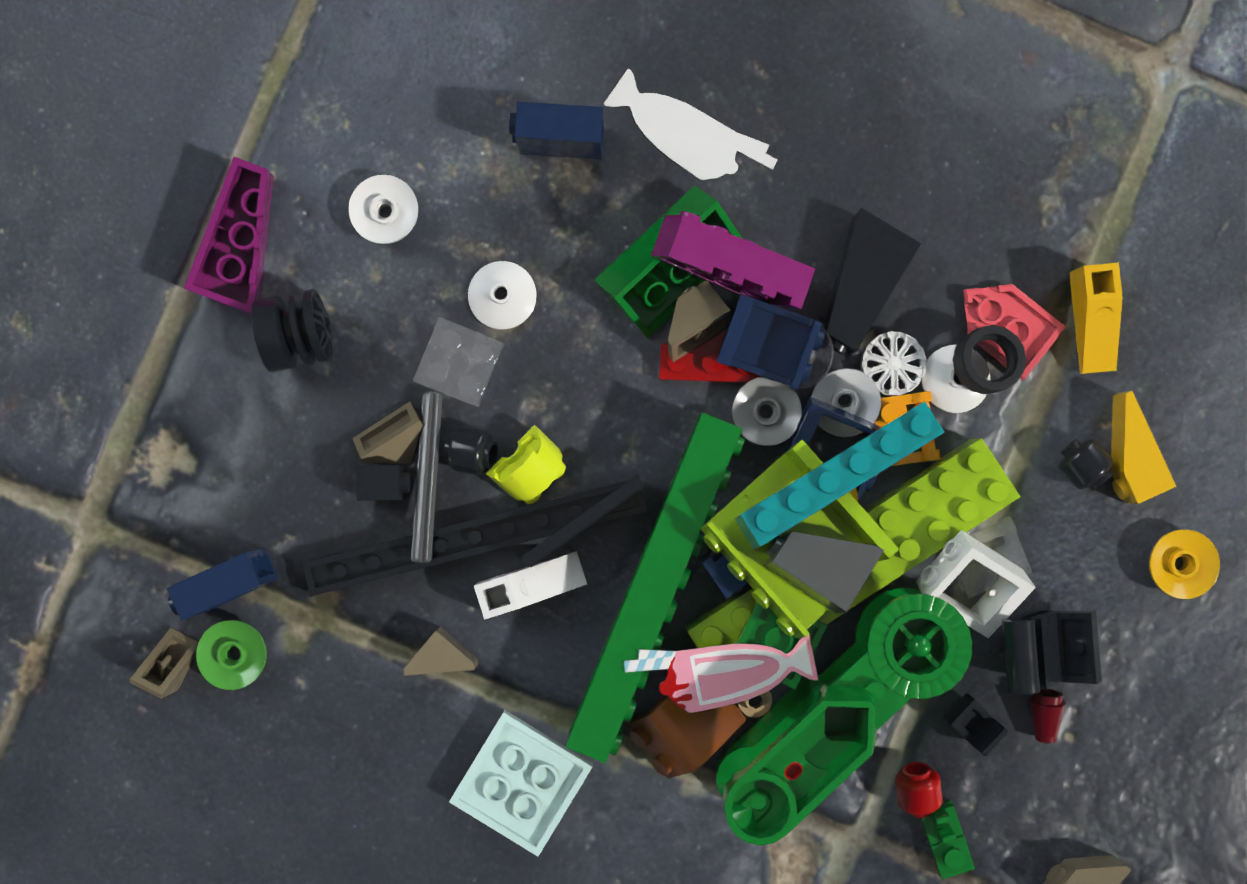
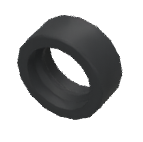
(1014, 355)

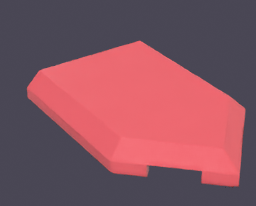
(1013, 310)

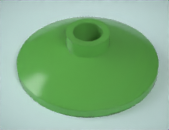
(216, 661)

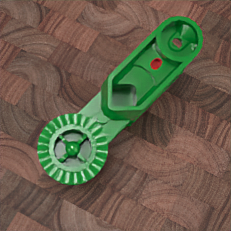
(828, 726)

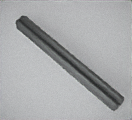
(426, 478)

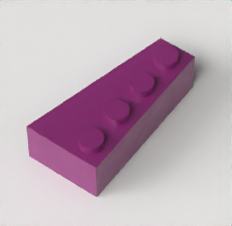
(235, 240)
(731, 261)

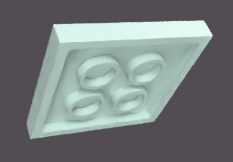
(521, 783)

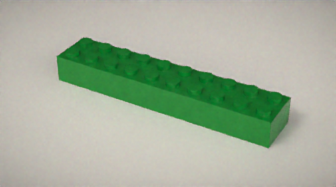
(651, 591)

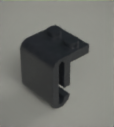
(1050, 649)

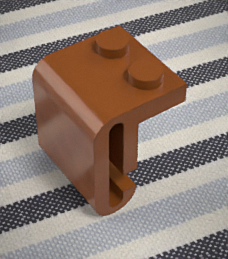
(681, 739)

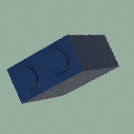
(558, 130)

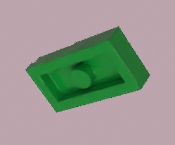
(947, 841)

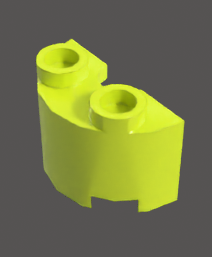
(530, 468)

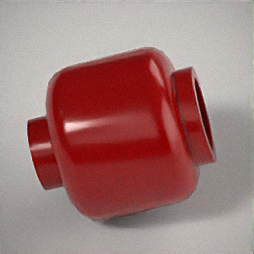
(918, 789)

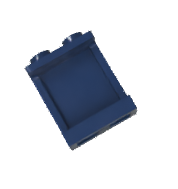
(770, 342)

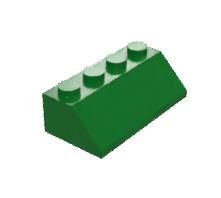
(648, 287)

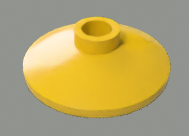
(1199, 566)

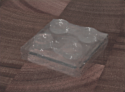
(458, 362)

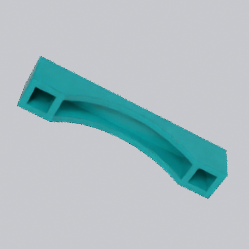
(839, 475)

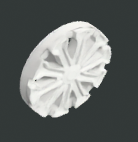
(894, 363)

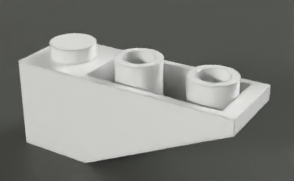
(529, 585)

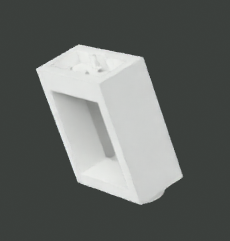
(997, 602)

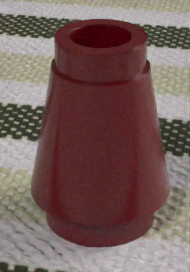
(1047, 714)

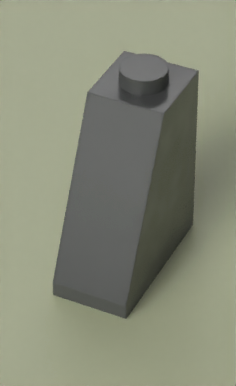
(823, 566)

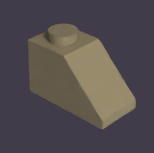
(696, 319)
(1088, 871)

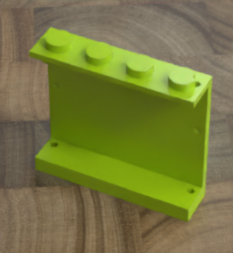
(838, 520)

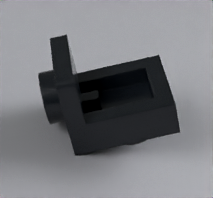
(976, 725)

